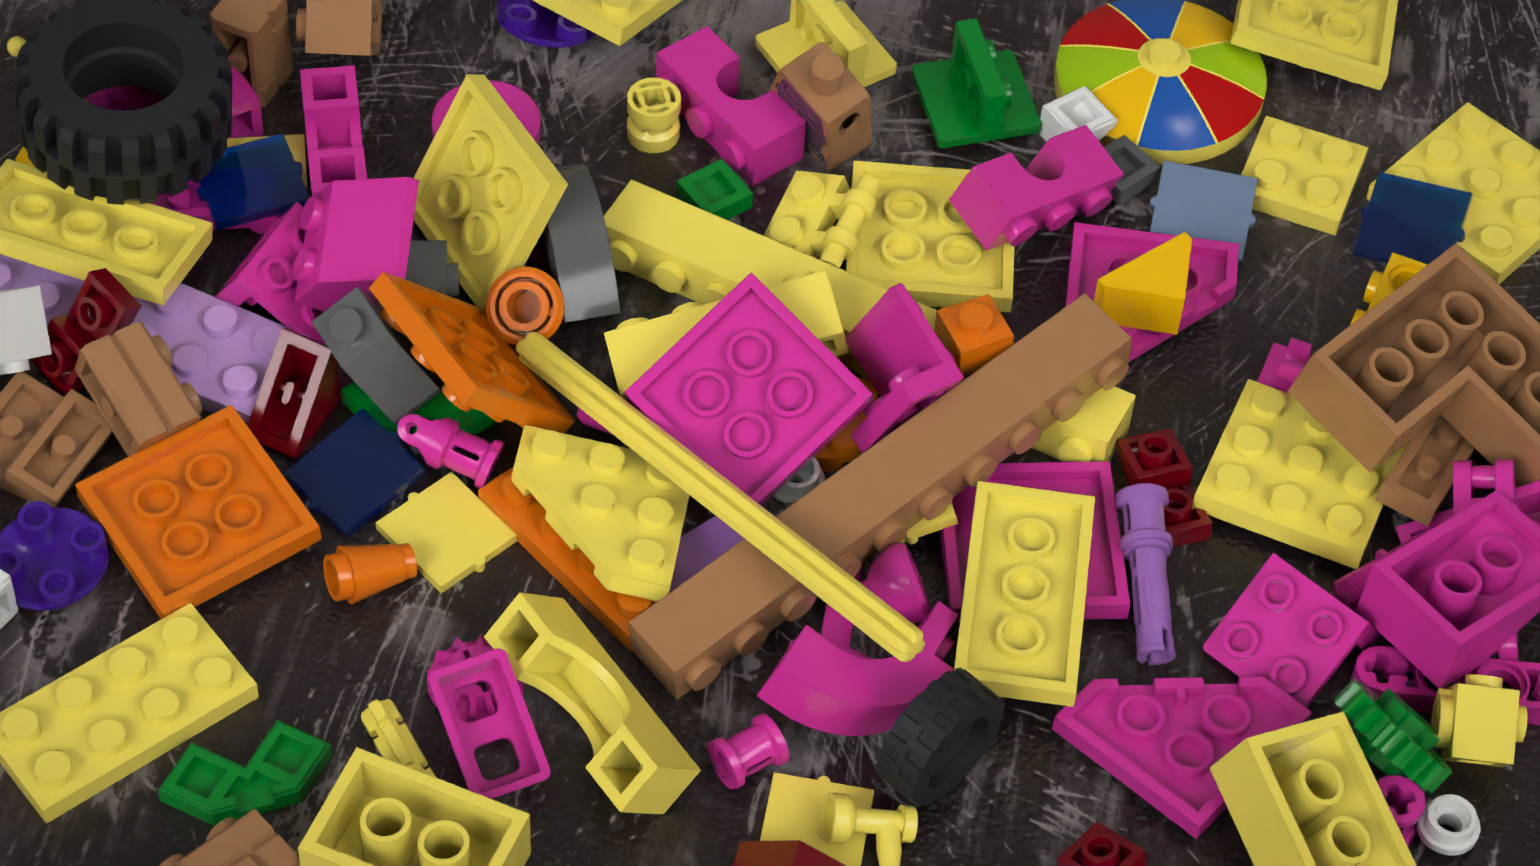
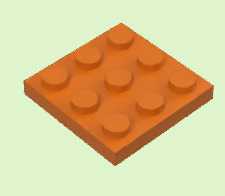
(468, 355)
(198, 512)

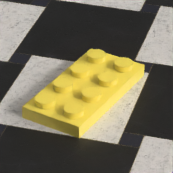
(136, 242)
(1026, 592)
(121, 711)

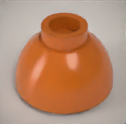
(524, 303)

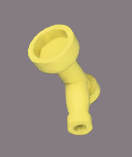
(892, 827)

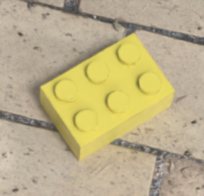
(408, 818)

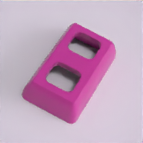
(509, 722)

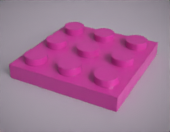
(751, 391)
(1106, 583)

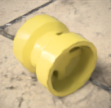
(653, 115)

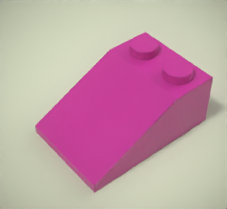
(1458, 589)

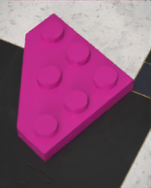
(1103, 249)
(1171, 734)

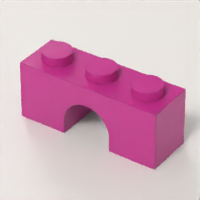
(332, 126)
(750, 135)
(1063, 180)

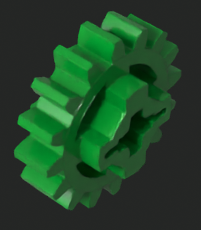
(1393, 735)

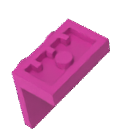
(268, 279)
(902, 363)
(1288, 632)

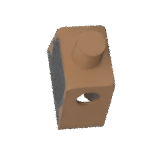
(826, 98)

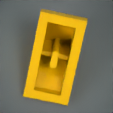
(1148, 289)

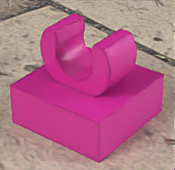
(1285, 364)

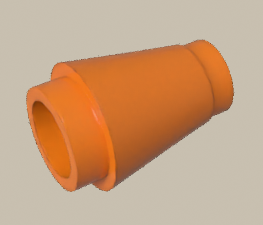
(367, 569)

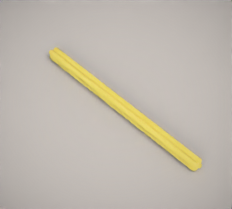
(723, 498)

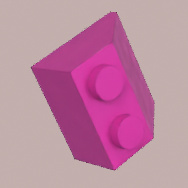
(353, 237)

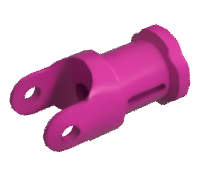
(438, 443)

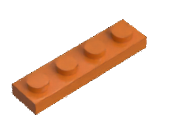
(568, 567)

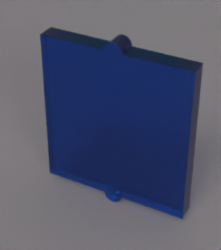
(253, 183)
(1411, 220)
(355, 472)

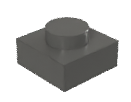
(1138, 169)

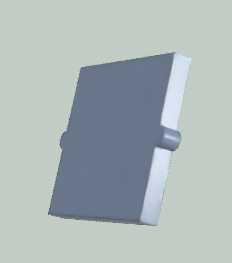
(1204, 204)

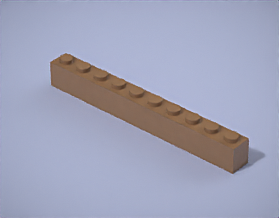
(885, 493)

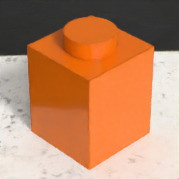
(973, 333)

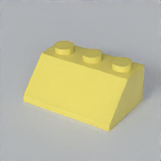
(1309, 799)

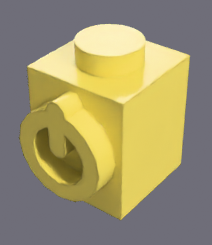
(1479, 721)

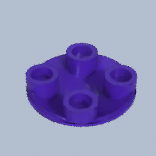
(539, 24)
(52, 555)

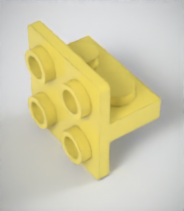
(836, 27)

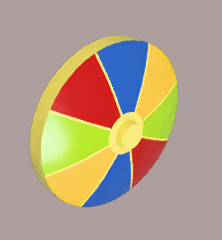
(1165, 77)

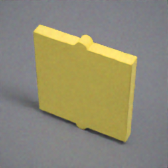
(447, 531)
(796, 811)

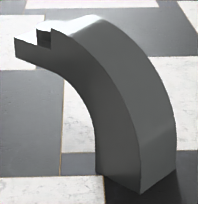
(581, 249)

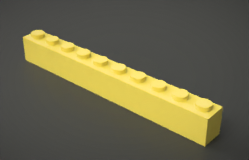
(709, 256)

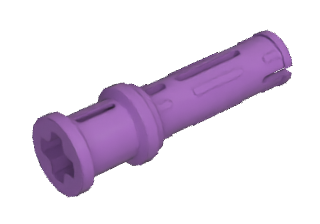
(1146, 549)

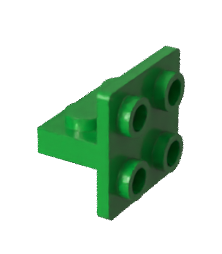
(975, 93)

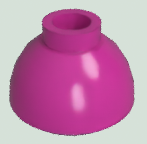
(898, 582)

